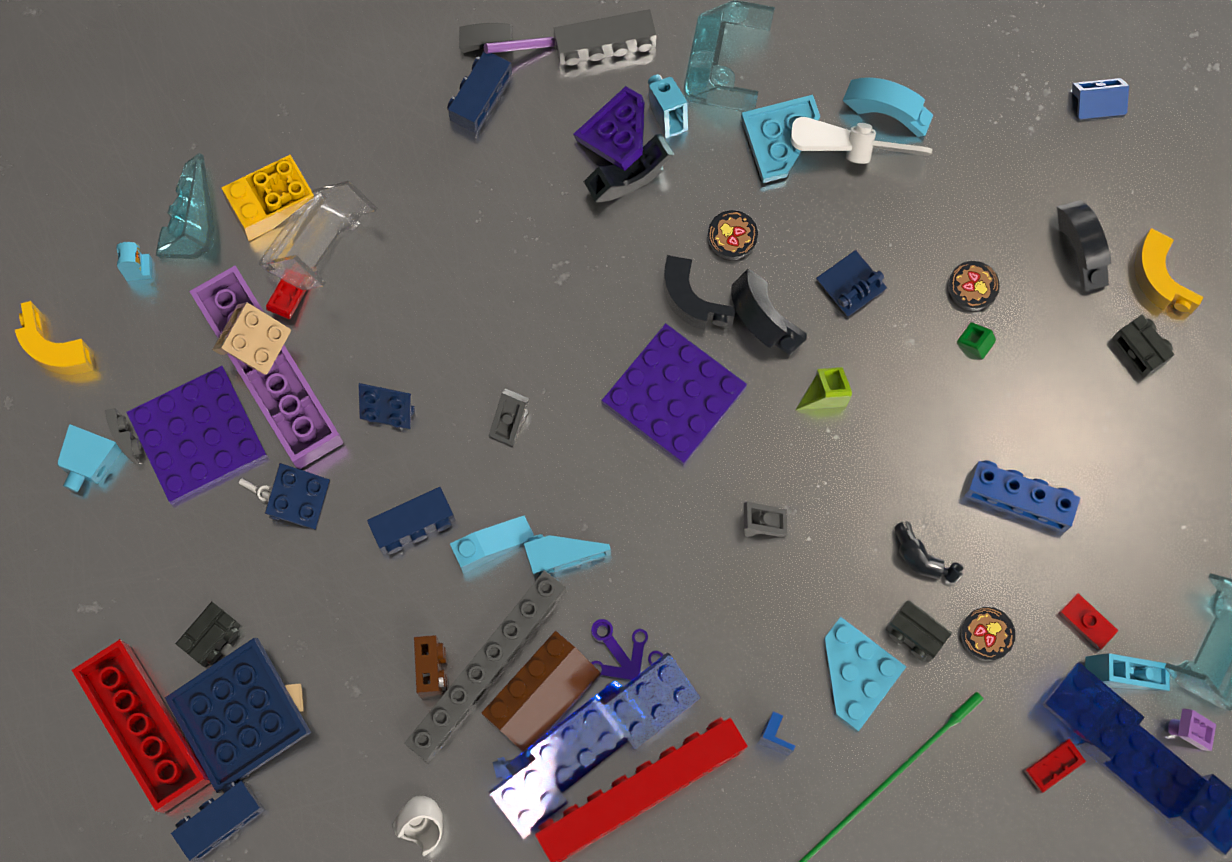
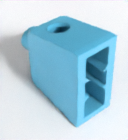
(666, 97)
(86, 457)

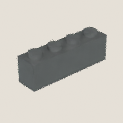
(605, 37)

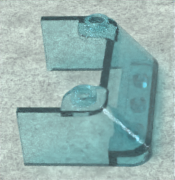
(705, 79)
(1212, 669)

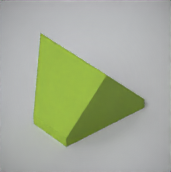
(827, 390)

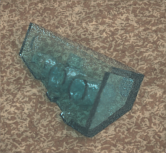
(191, 218)

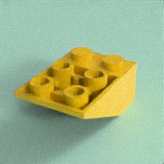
(267, 196)

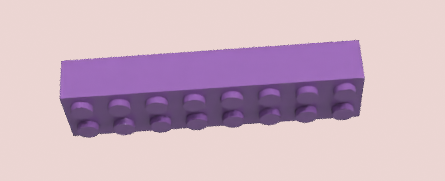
(281, 393)

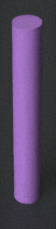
(519, 45)

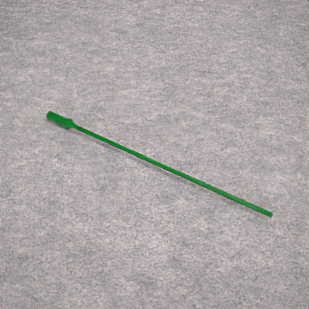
(954, 719)

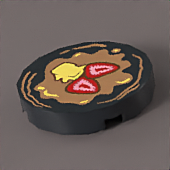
(732, 235)
(973, 285)
(987, 634)

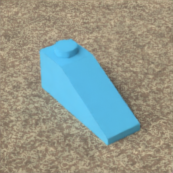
(490, 543)
(560, 553)
(1129, 672)

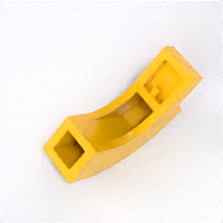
(1155, 279)
(60, 358)

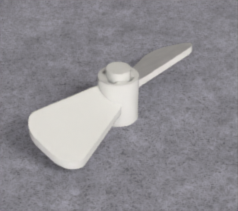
(858, 142)

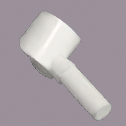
(256, 489)

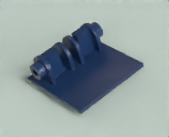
(852, 283)
(385, 406)
(297, 496)

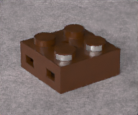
(430, 664)

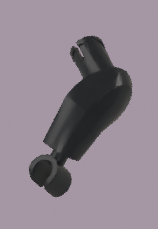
(919, 560)

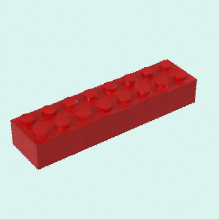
(641, 791)

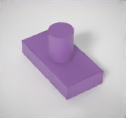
(1194, 729)

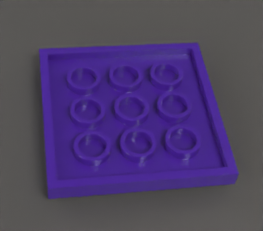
(674, 394)
(196, 434)

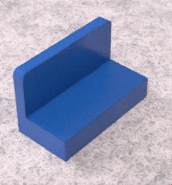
(1101, 98)
(768, 735)

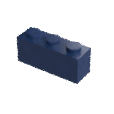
(479, 91)
(411, 521)
(217, 820)

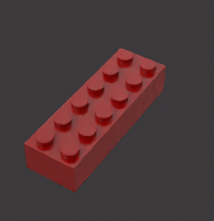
(141, 726)

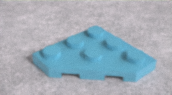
(770, 135)
(858, 673)

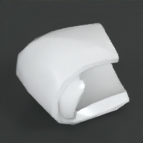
(420, 822)

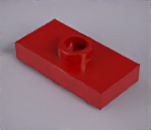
(285, 299)
(1088, 621)
(1054, 766)

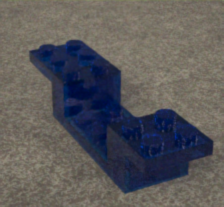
(588, 737)
(1140, 761)

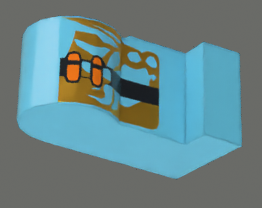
(132, 263)

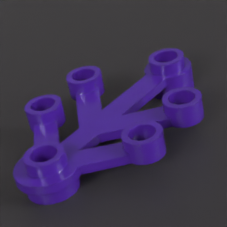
(629, 668)

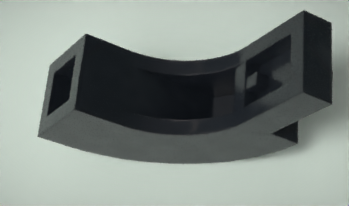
(612, 182)
(1090, 243)
(685, 302)
(760, 317)

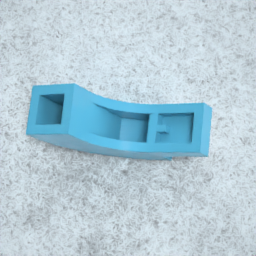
(889, 98)

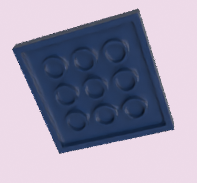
(237, 715)

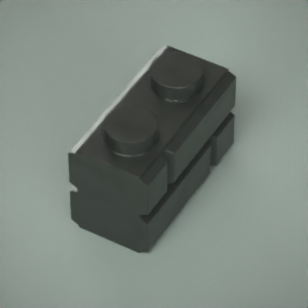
(1144, 345)
(918, 631)
(208, 635)

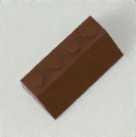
(541, 692)

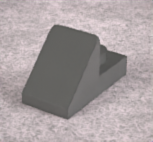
(509, 417)
(764, 520)

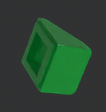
(977, 340)

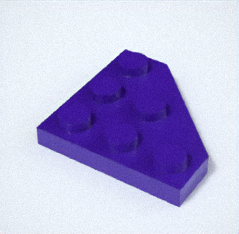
(616, 129)

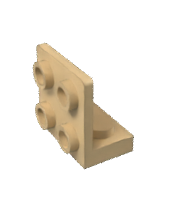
(252, 337)

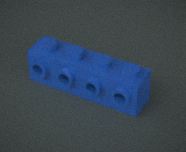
(1022, 495)

